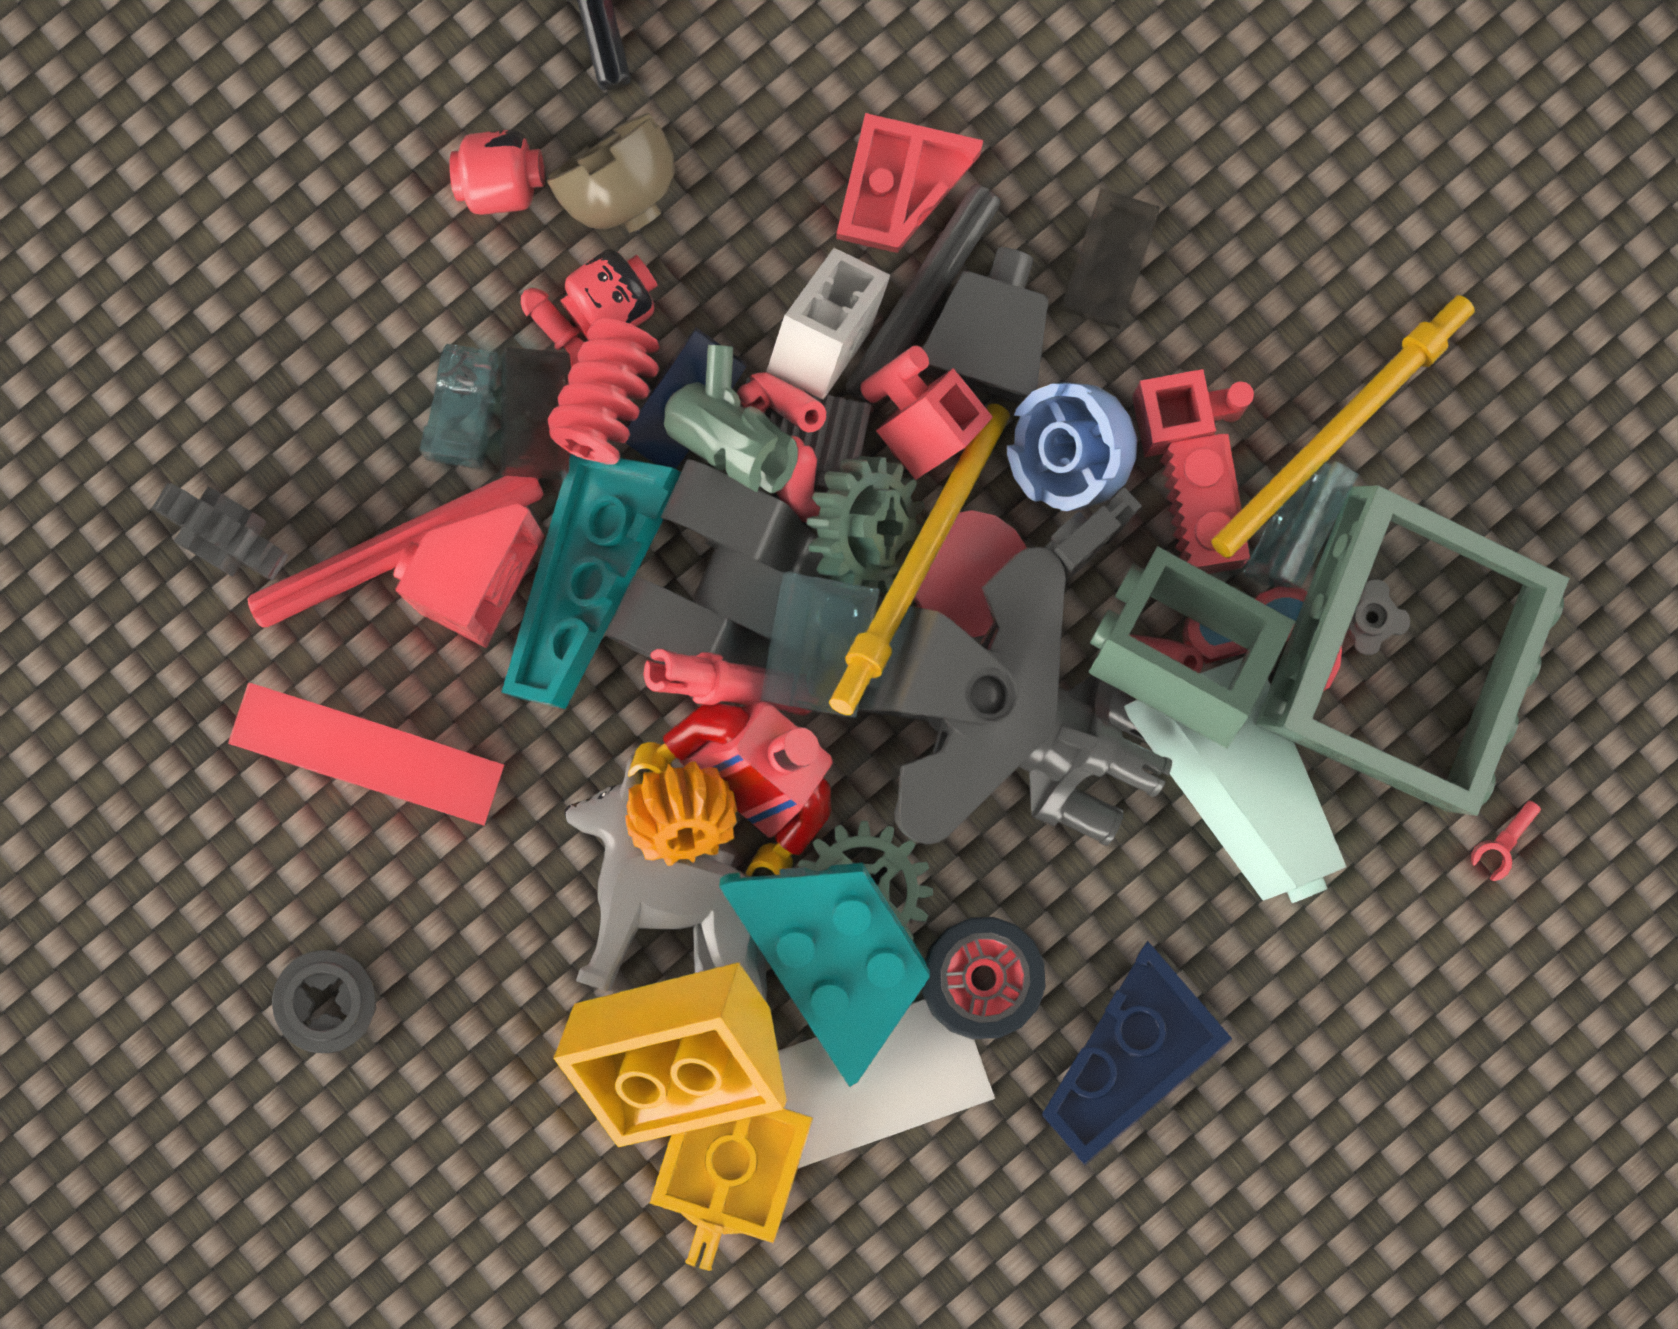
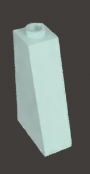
(1250, 797)

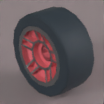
(1015, 970)

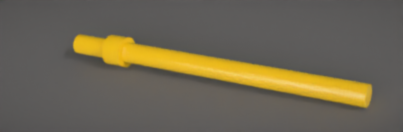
(1419, 349)
(871, 649)

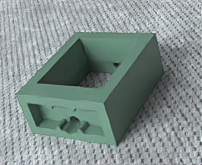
(1171, 685)

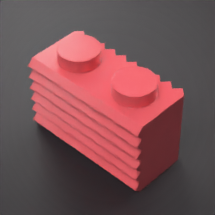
(1203, 499)

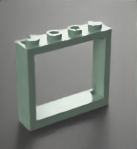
(1326, 618)

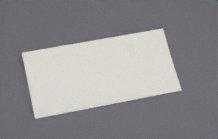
(910, 1082)

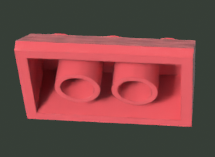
(470, 570)

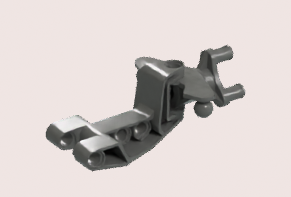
(988, 700)

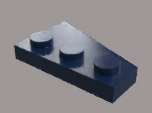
(1135, 1057)

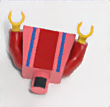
(767, 764)

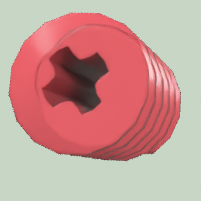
(600, 390)

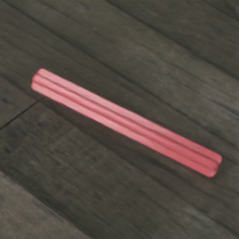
(382, 551)

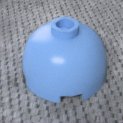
(1072, 446)

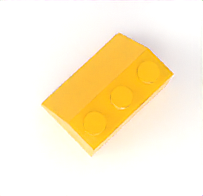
(674, 1055)

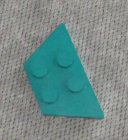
(834, 954)

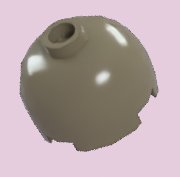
(617, 177)

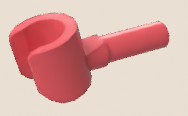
(1507, 840)

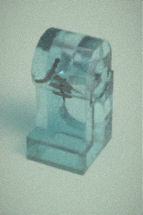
(461, 407)

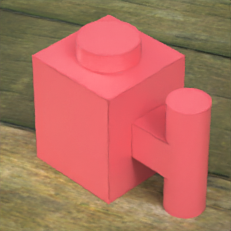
(1183, 409)
(929, 419)

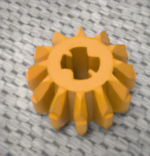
(681, 813)

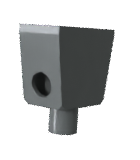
(992, 330)

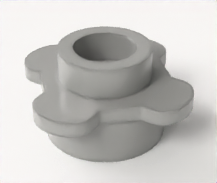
(1390, 619)

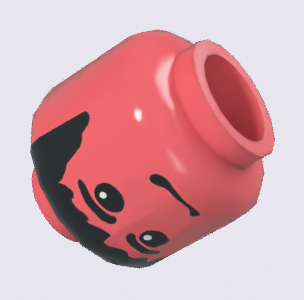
(496, 172)
(609, 289)

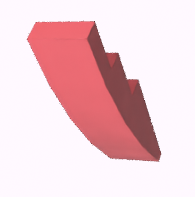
(366, 754)

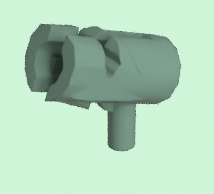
(726, 434)

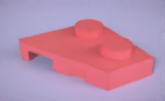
(900, 180)

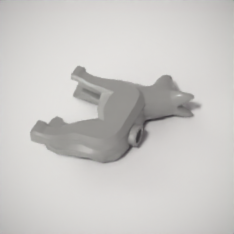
(658, 896)

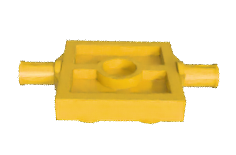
(732, 1177)

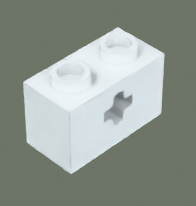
(828, 323)

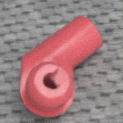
(800, 487)

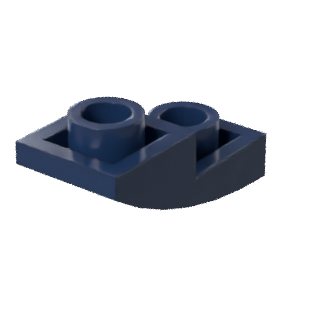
(686, 367)

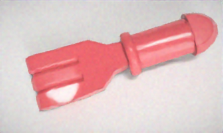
(552, 322)

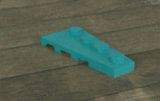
(587, 562)

